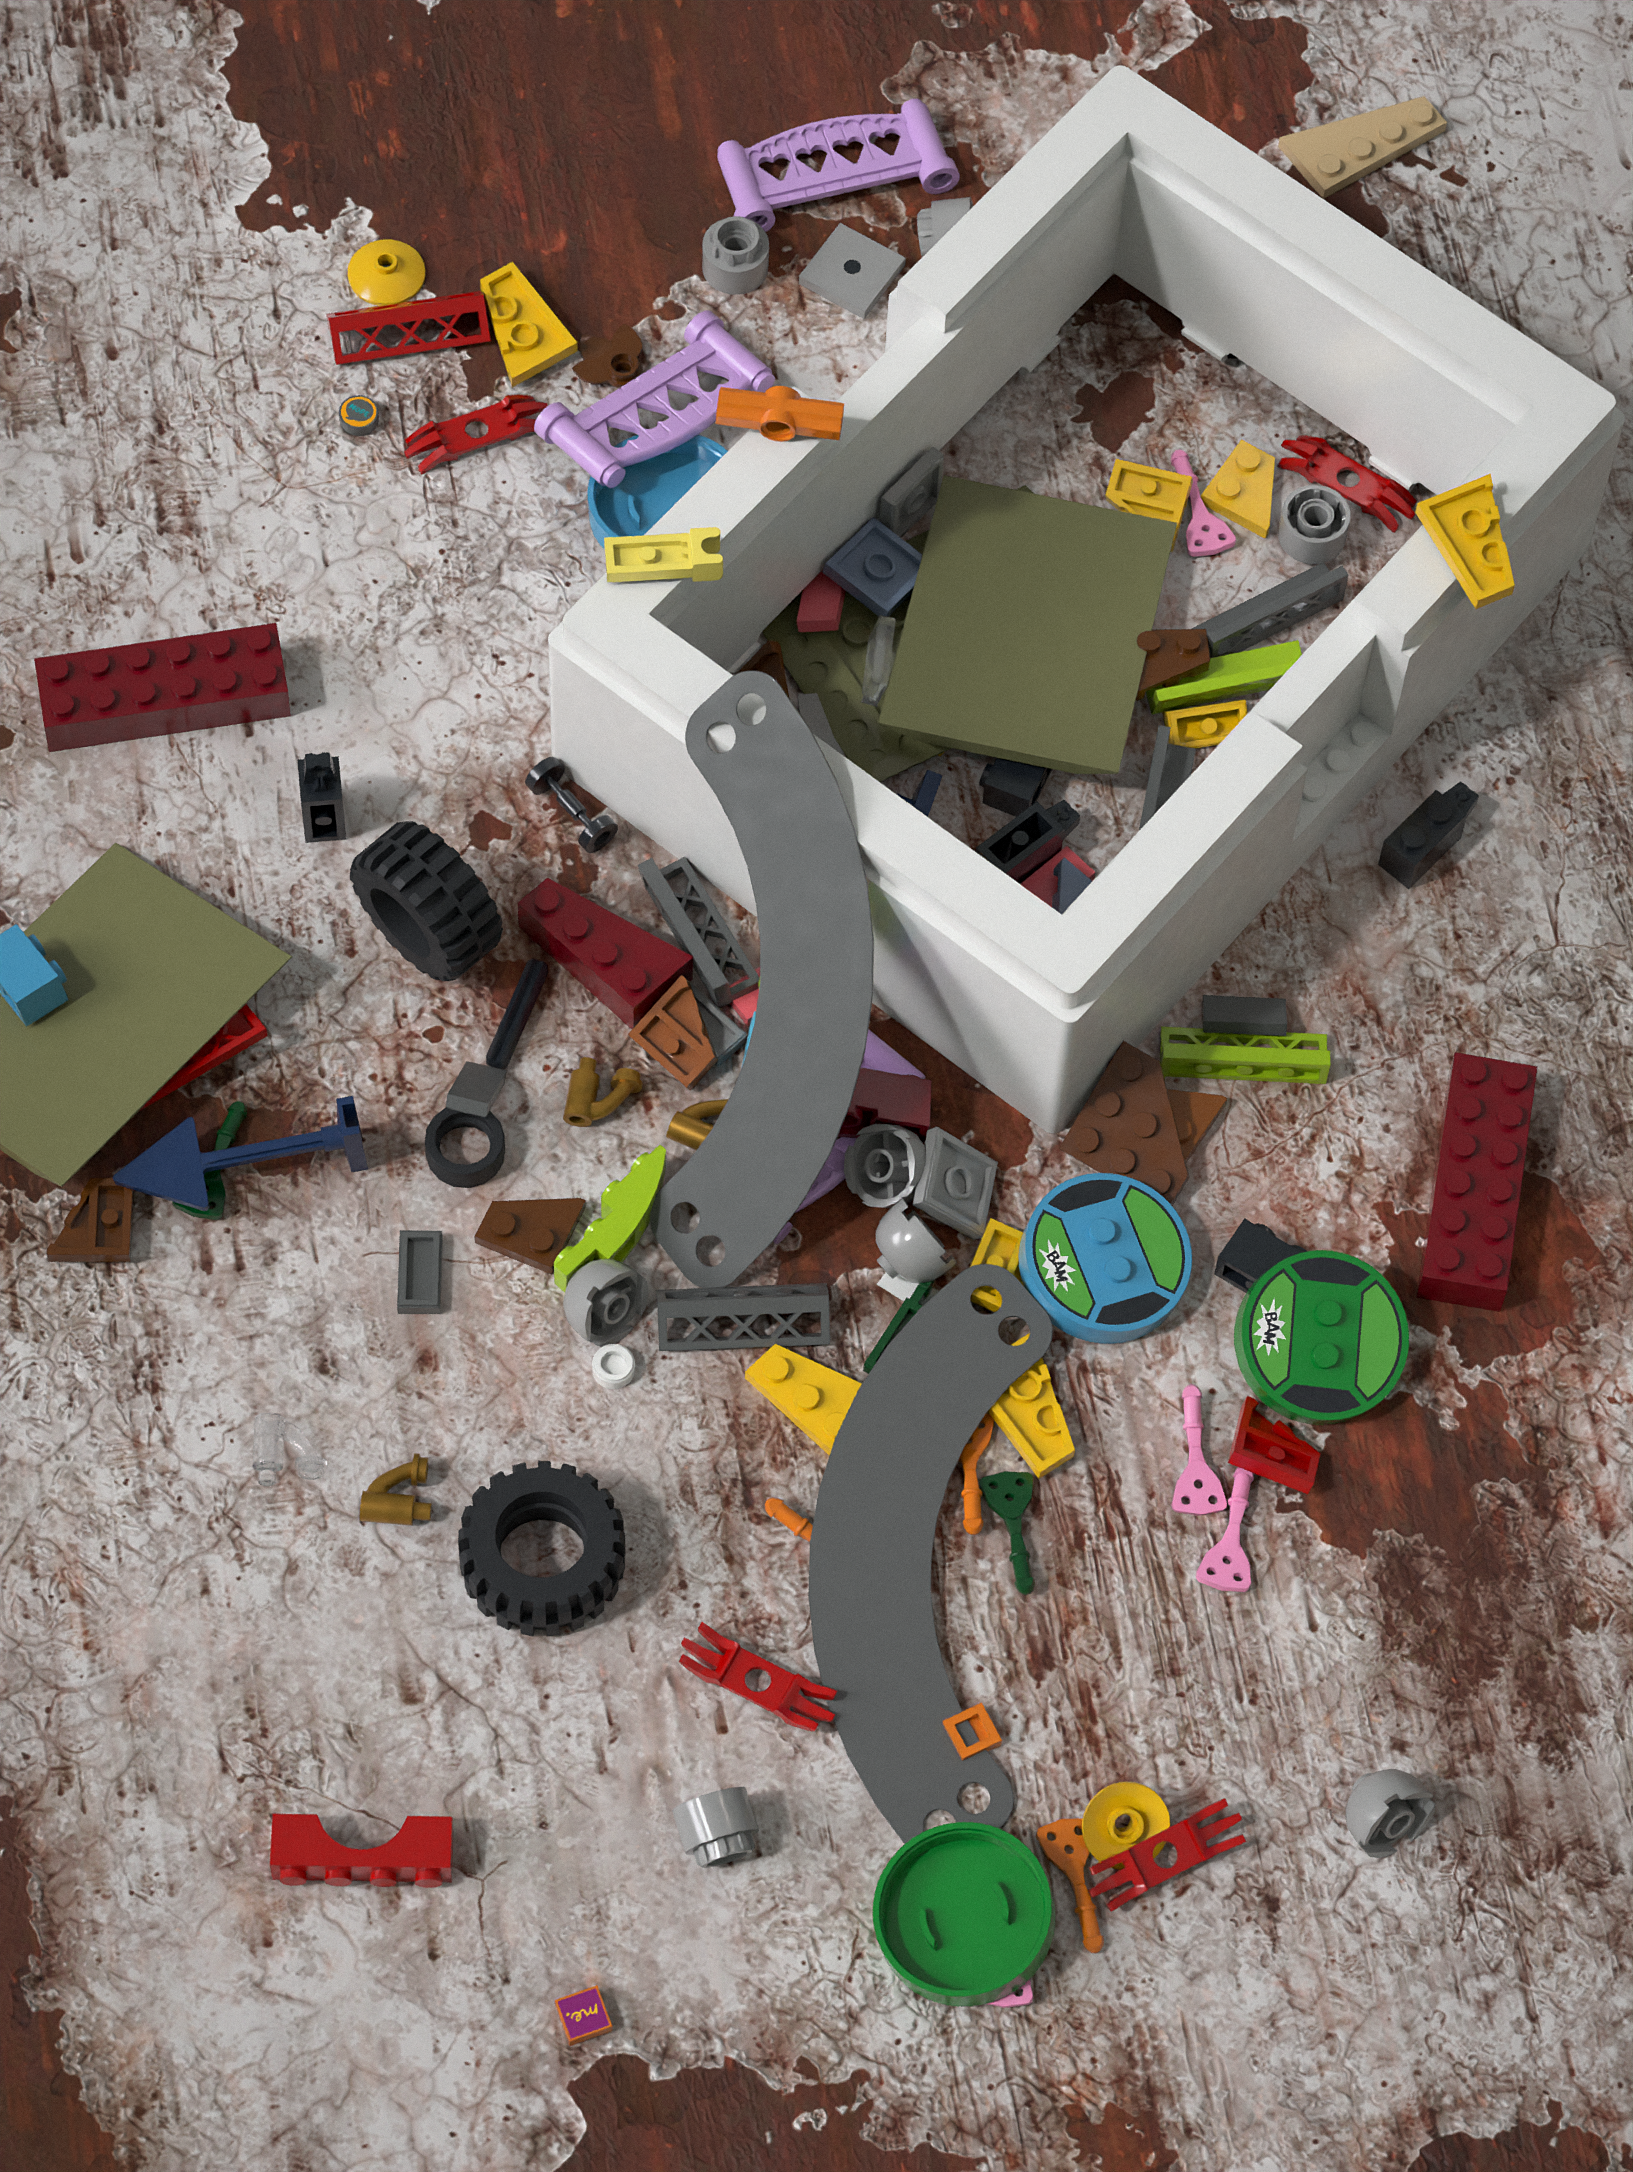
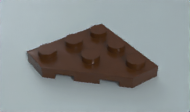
(1131, 1126)

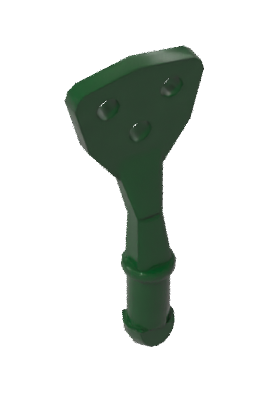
(225, 1138)
(1012, 1515)

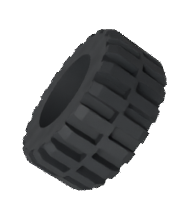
(426, 901)
(529, 1497)

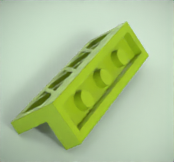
(1228, 678)
(1246, 1061)

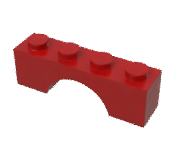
(415, 1854)

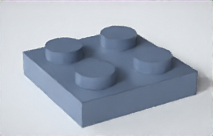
(876, 568)

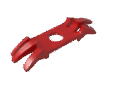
(452, 439)
(1368, 493)
(738, 1662)
(1190, 1848)

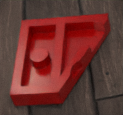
(1272, 1450)

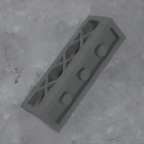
(1274, 610)
(1168, 771)
(688, 933)
(743, 1301)

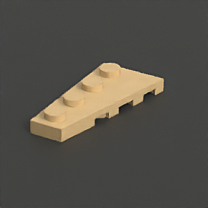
(1358, 145)

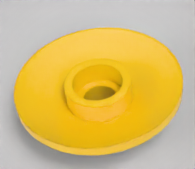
(386, 284)
(1146, 1813)

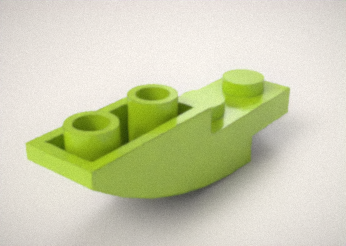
(624, 1214)

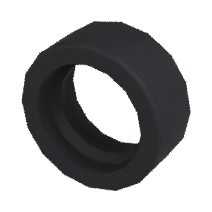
(460, 1174)

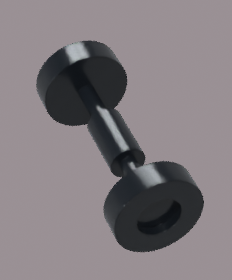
(546, 777)

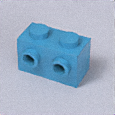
(26, 978)

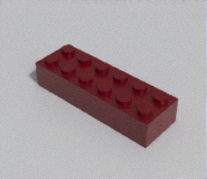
(162, 687)
(1477, 1182)

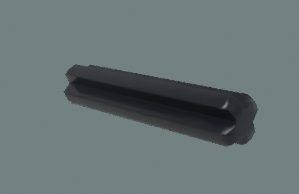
(517, 1014)

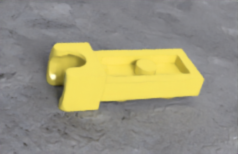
(665, 556)

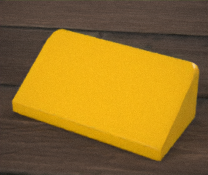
(1204, 724)

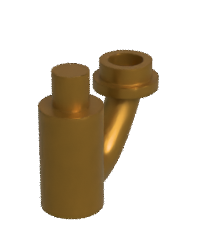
(581, 1101)
(687, 1125)
(396, 1508)

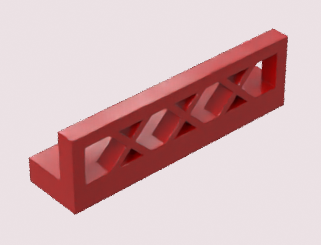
(407, 312)
(235, 1036)

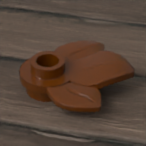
(605, 358)

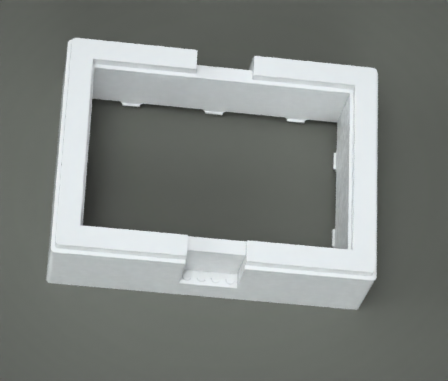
(1252, 272)

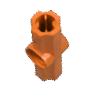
(779, 413)

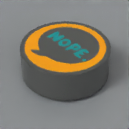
(358, 415)

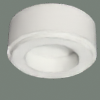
(613, 1366)

